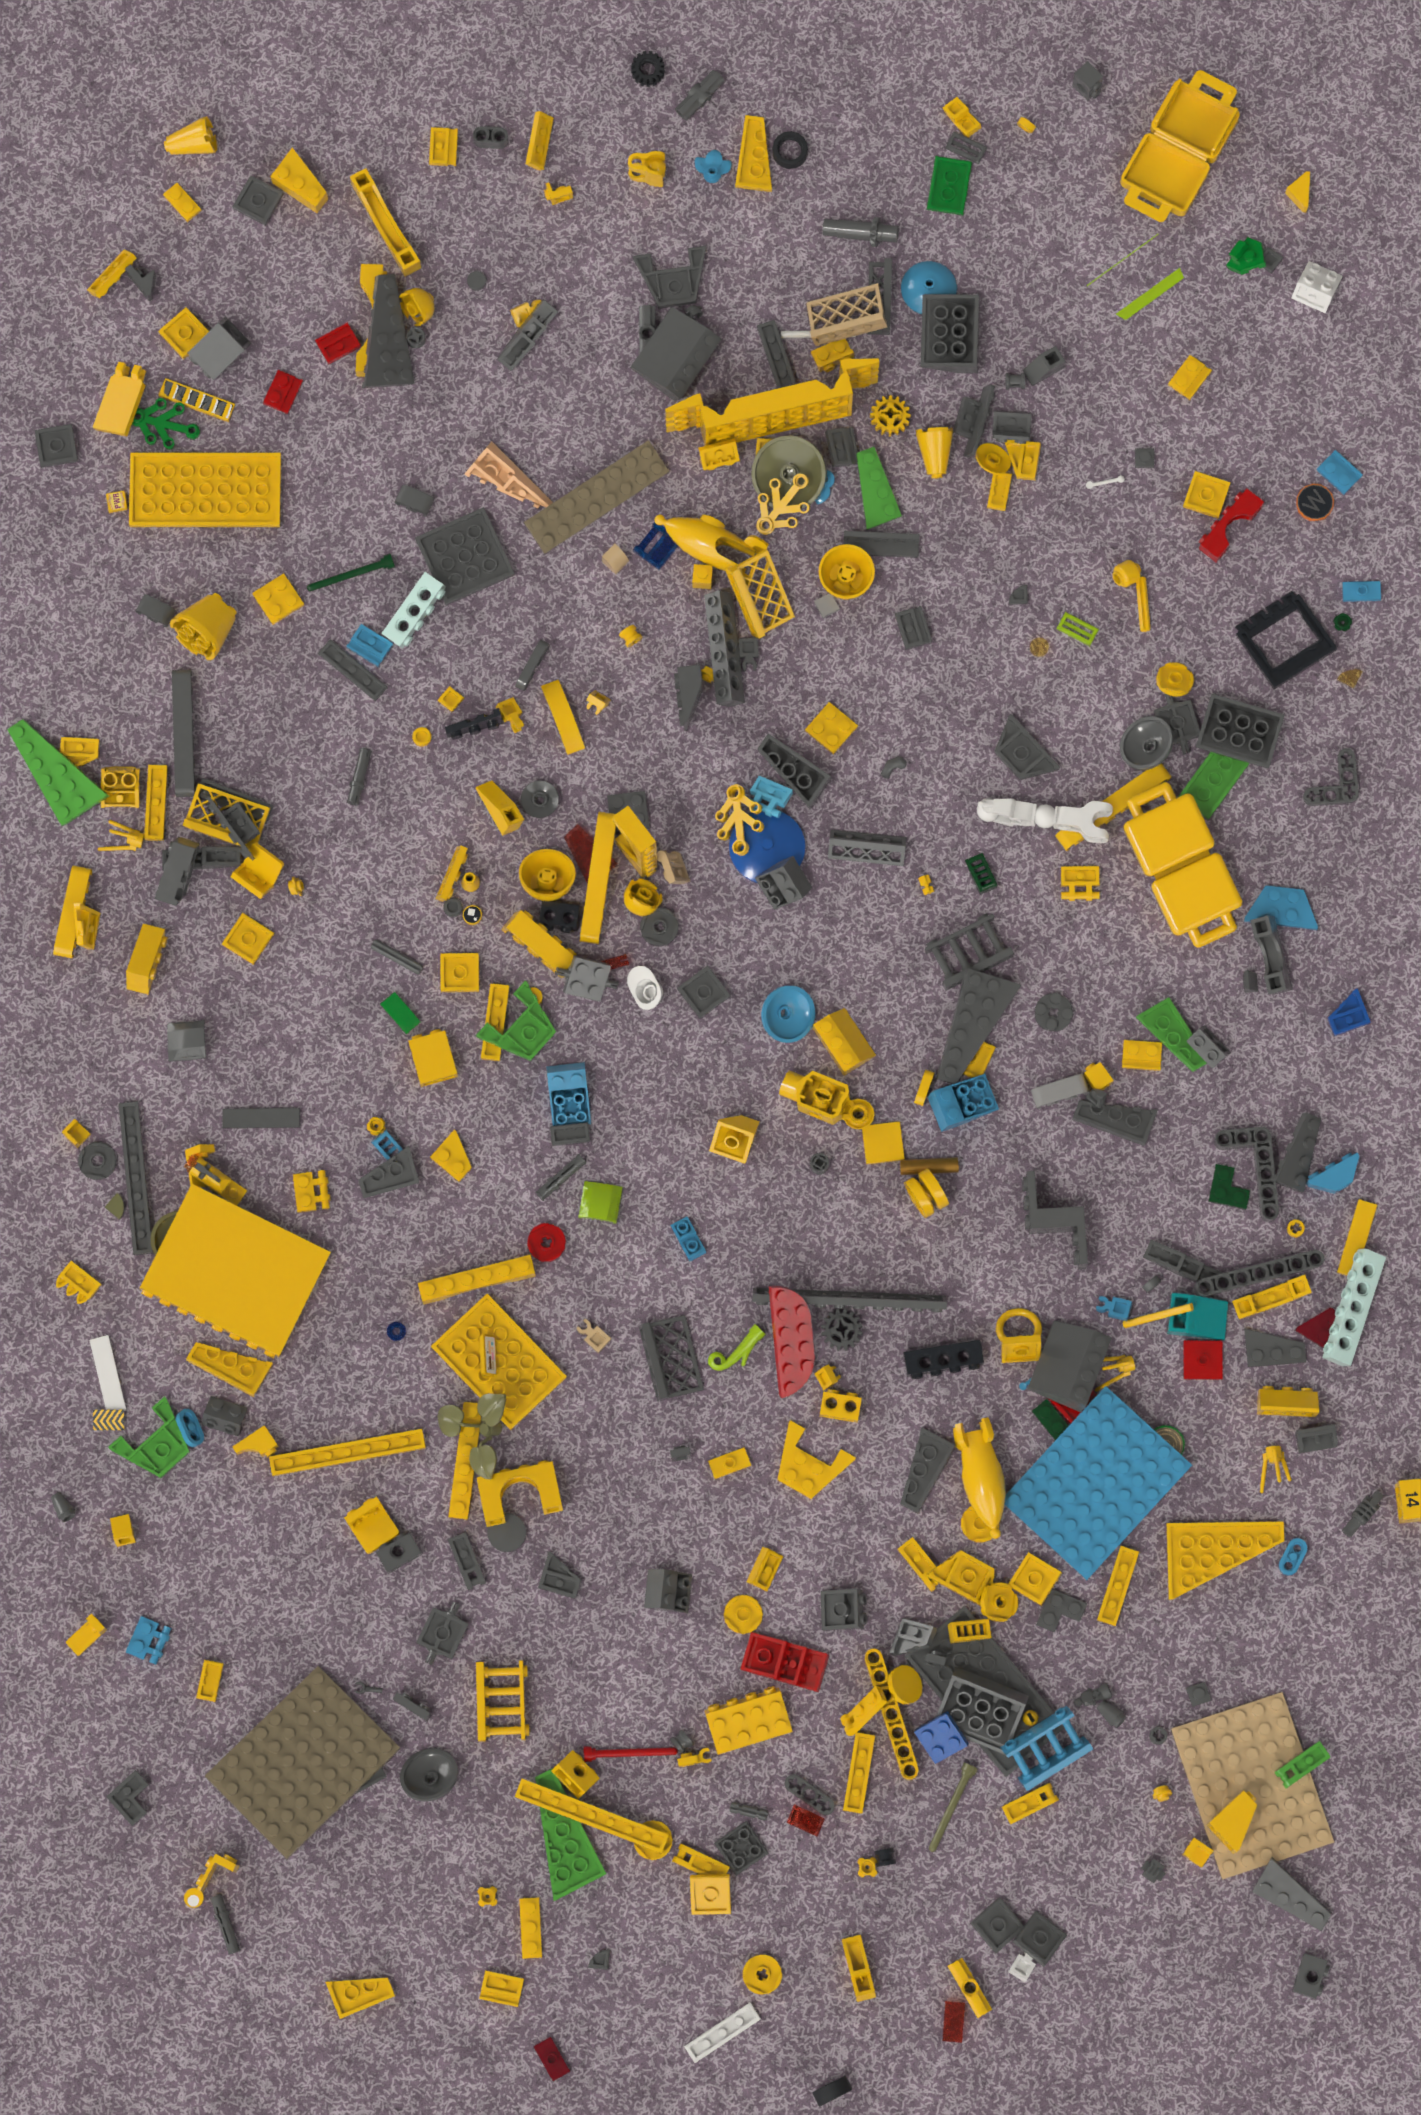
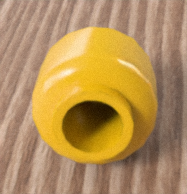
(1126, 573)

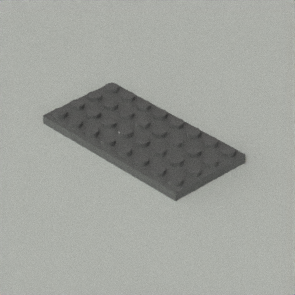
(987, 1661)

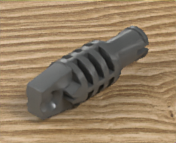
(1363, 1513)

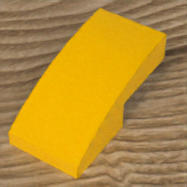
(960, 116)

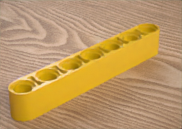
(1143, 782)
(598, 878)
(895, 1723)

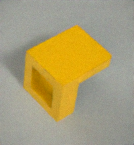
(76, 1133)
(1197, 1852)

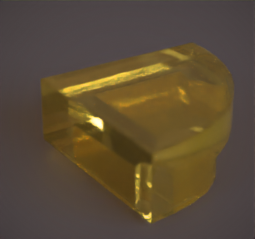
(1350, 677)

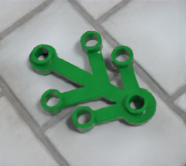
(162, 422)

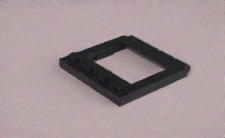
(1298, 662)

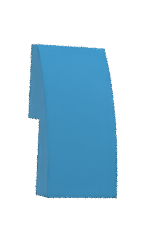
(688, 1238)

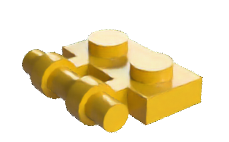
(1080, 877)
(305, 1193)

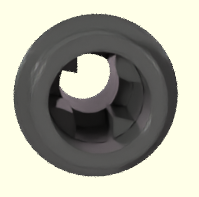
(63, 1508)
(1112, 1714)

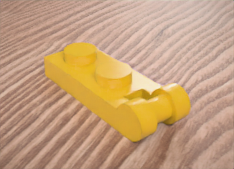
(918, 1561)
(863, 1711)
(1029, 1804)
(699, 1862)

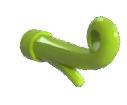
(742, 1351)

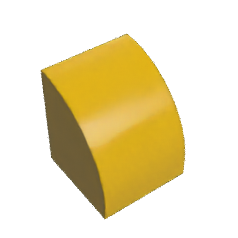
(122, 1530)

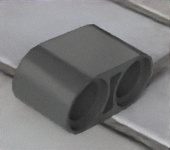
(490, 140)
(414, 500)
(155, 610)

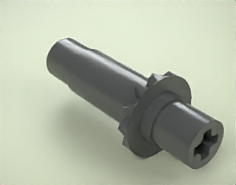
(859, 230)

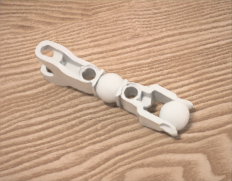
(1080, 820)

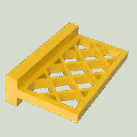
(745, 599)
(215, 830)

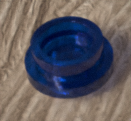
(392, 1326)

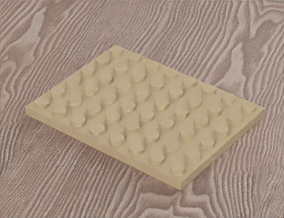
(1241, 1753)

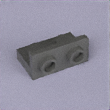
(1208, 1046)

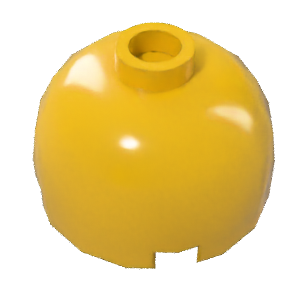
(415, 302)
(642, 897)

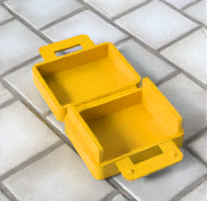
(1187, 135)
(1174, 848)

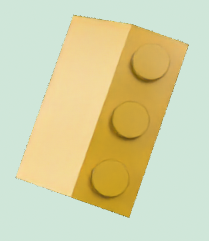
(843, 1041)
(1287, 1402)

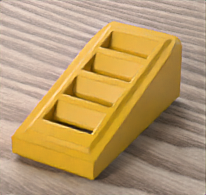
(953, 1636)

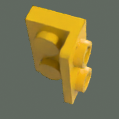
(829, 355)
(718, 454)

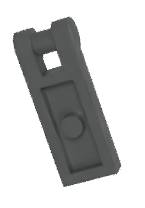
(466, 1560)

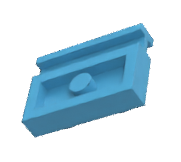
(1339, 472)
(369, 645)

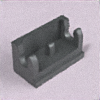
(1316, 1438)

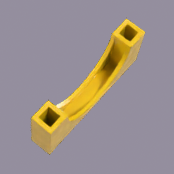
(636, 842)

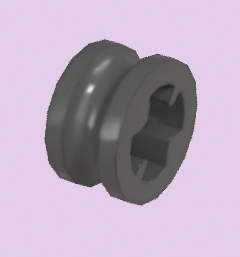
(1153, 1739)

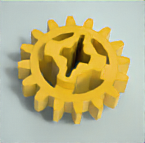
(897, 415)

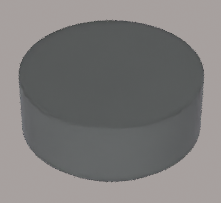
(476, 280)
(452, 907)
(1151, 1284)

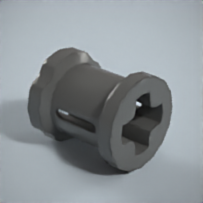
(1015, 381)

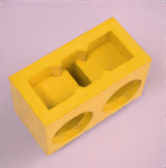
(839, 1411)

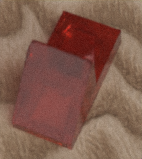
(805, 1820)

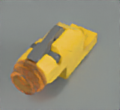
(215, 1179)

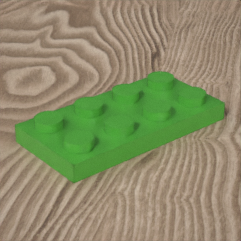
(1214, 781)

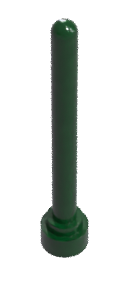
(385, 562)

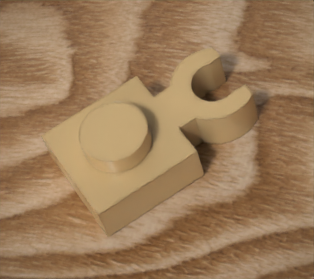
(595, 1337)

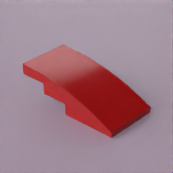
(784, 1662)

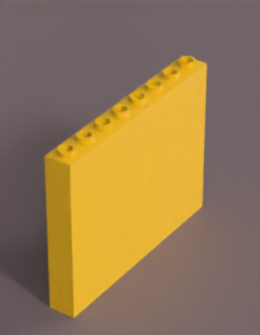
(234, 1271)

